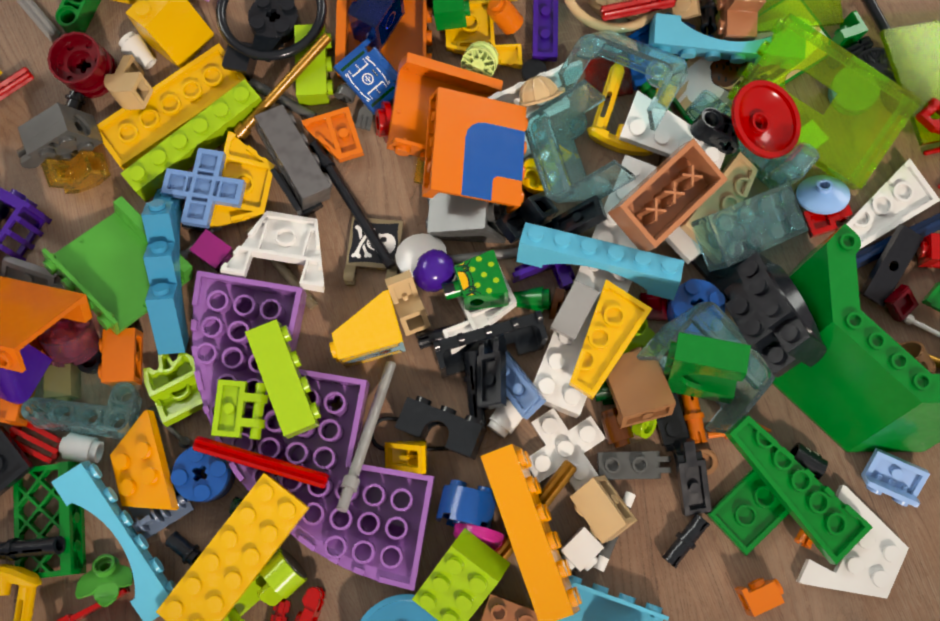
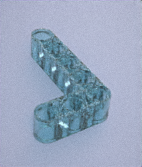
(771, 172)

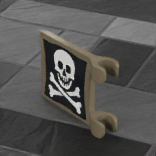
(363, 255)

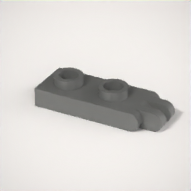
(632, 465)

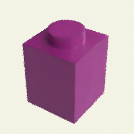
(212, 250)

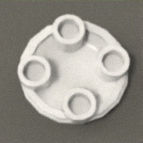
(413, 247)

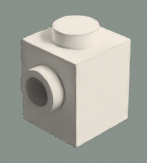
(581, 550)

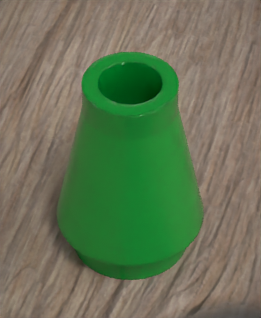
(534, 299)

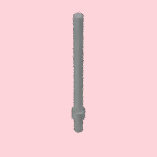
(351, 481)

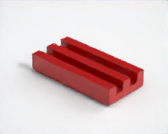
(16, 430)

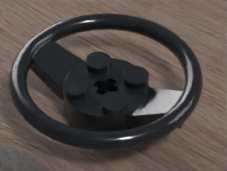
(271, 35)

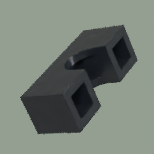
(420, 417)

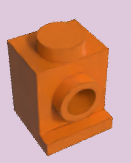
(760, 596)

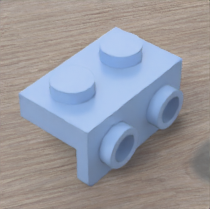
(894, 477)

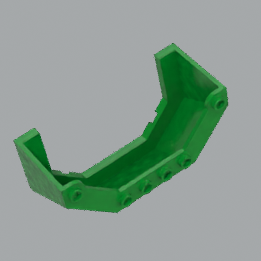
(866, 384)

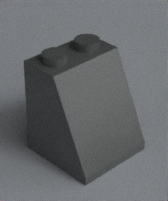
(464, 219)

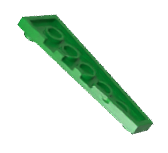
(815, 508)

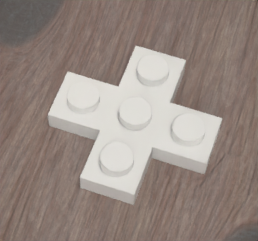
(564, 445)

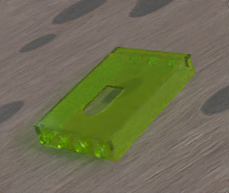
(861, 117)

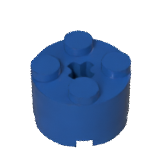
(692, 293)
(189, 481)
(466, 505)

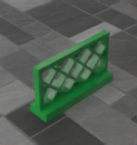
(68, 519)

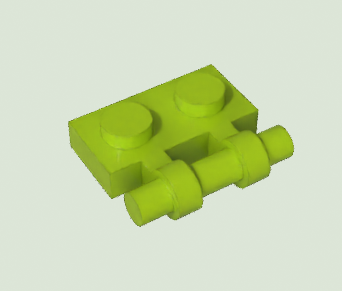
(230, 409)

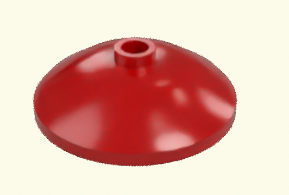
(766, 119)

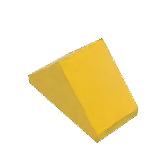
(406, 456)

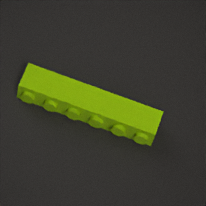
(180, 149)

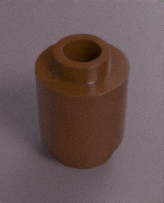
(612, 431)

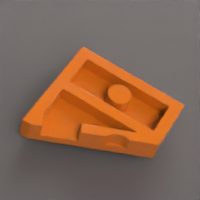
(336, 134)

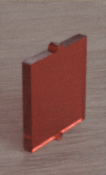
(597, 73)

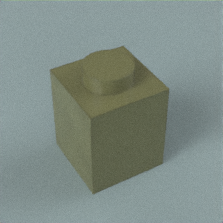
(62, 382)

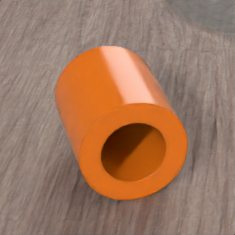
(505, 15)

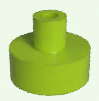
(644, 429)

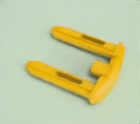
(598, 130)
(27, 582)

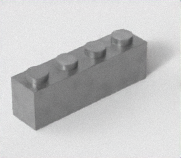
(292, 156)

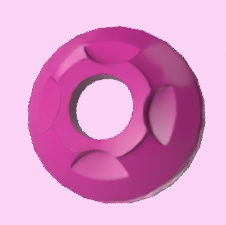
(488, 536)

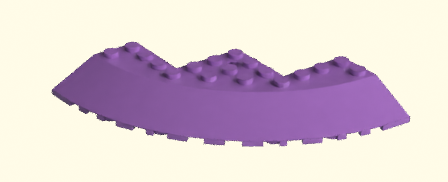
(390, 510)

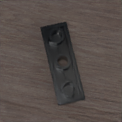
(896, 254)

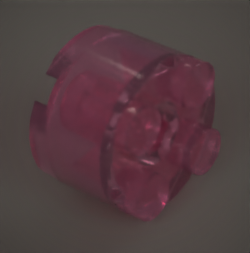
(69, 342)

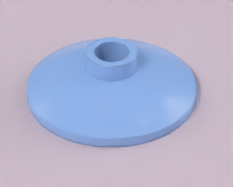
(823, 194)

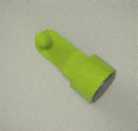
(275, 581)

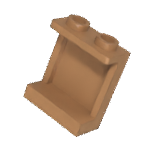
(639, 390)

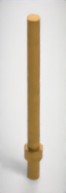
(243, 128)

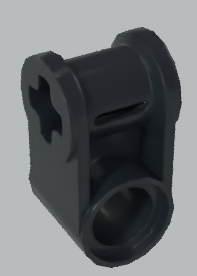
(715, 130)

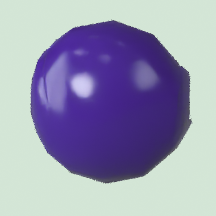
(434, 270)

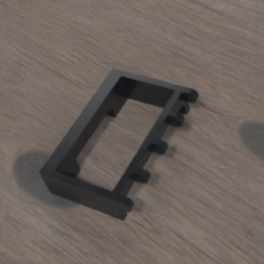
(525, 332)

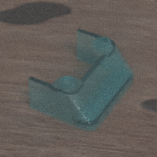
(661, 68)
(553, 148)
(710, 321)

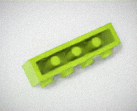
(282, 378)

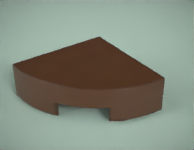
(557, 300)

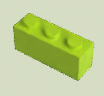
(314, 84)

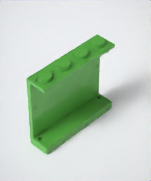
(110, 267)

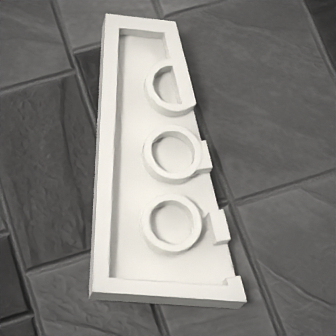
(669, 135)
(893, 204)

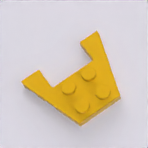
(481, 28)

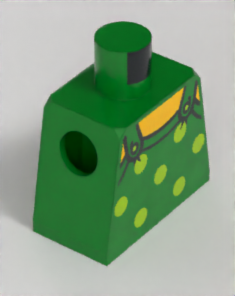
(478, 283)

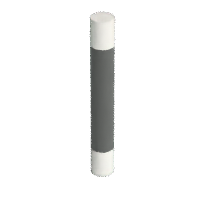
(606, 552)

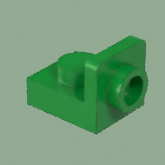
(850, 30)

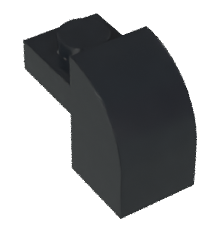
(535, 210)

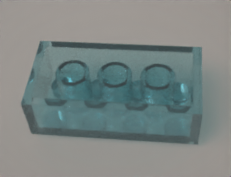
(749, 227)

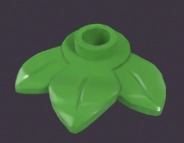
(104, 584)

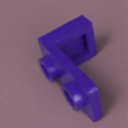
(563, 273)

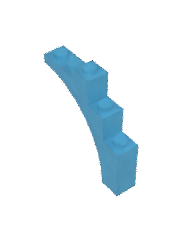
(162, 263)

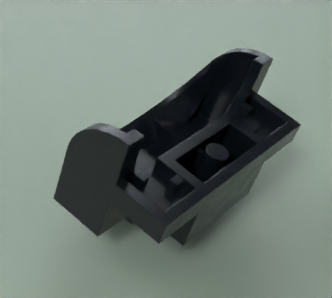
(773, 316)

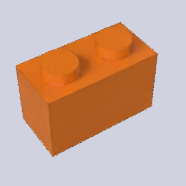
(121, 357)

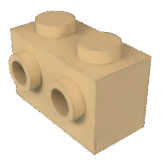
(602, 509)

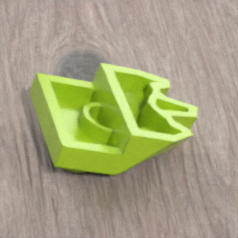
(173, 388)

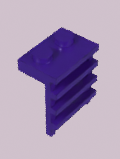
(26, 215)

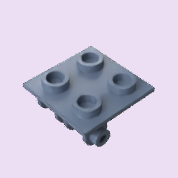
(152, 521)

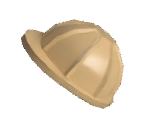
(538, 90)

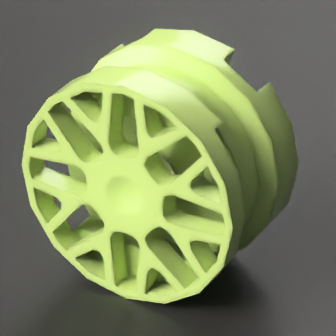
(480, 58)

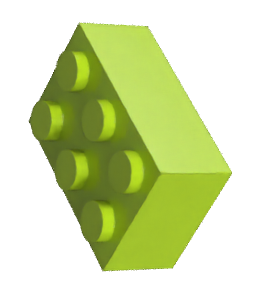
(461, 579)

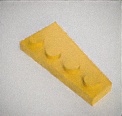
(609, 334)

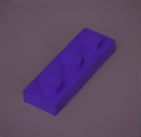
(545, 30)

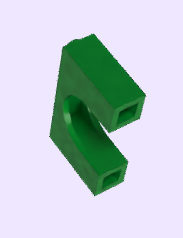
(706, 367)

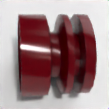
(81, 63)

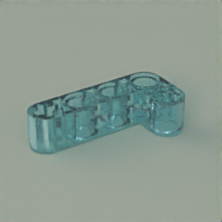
(82, 412)

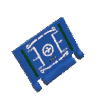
(368, 75)

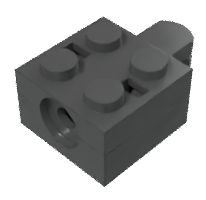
(57, 135)

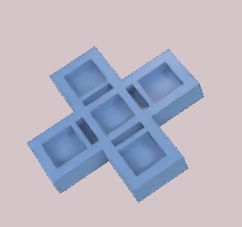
(203, 188)

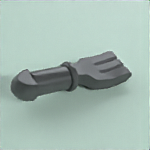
(364, 118)

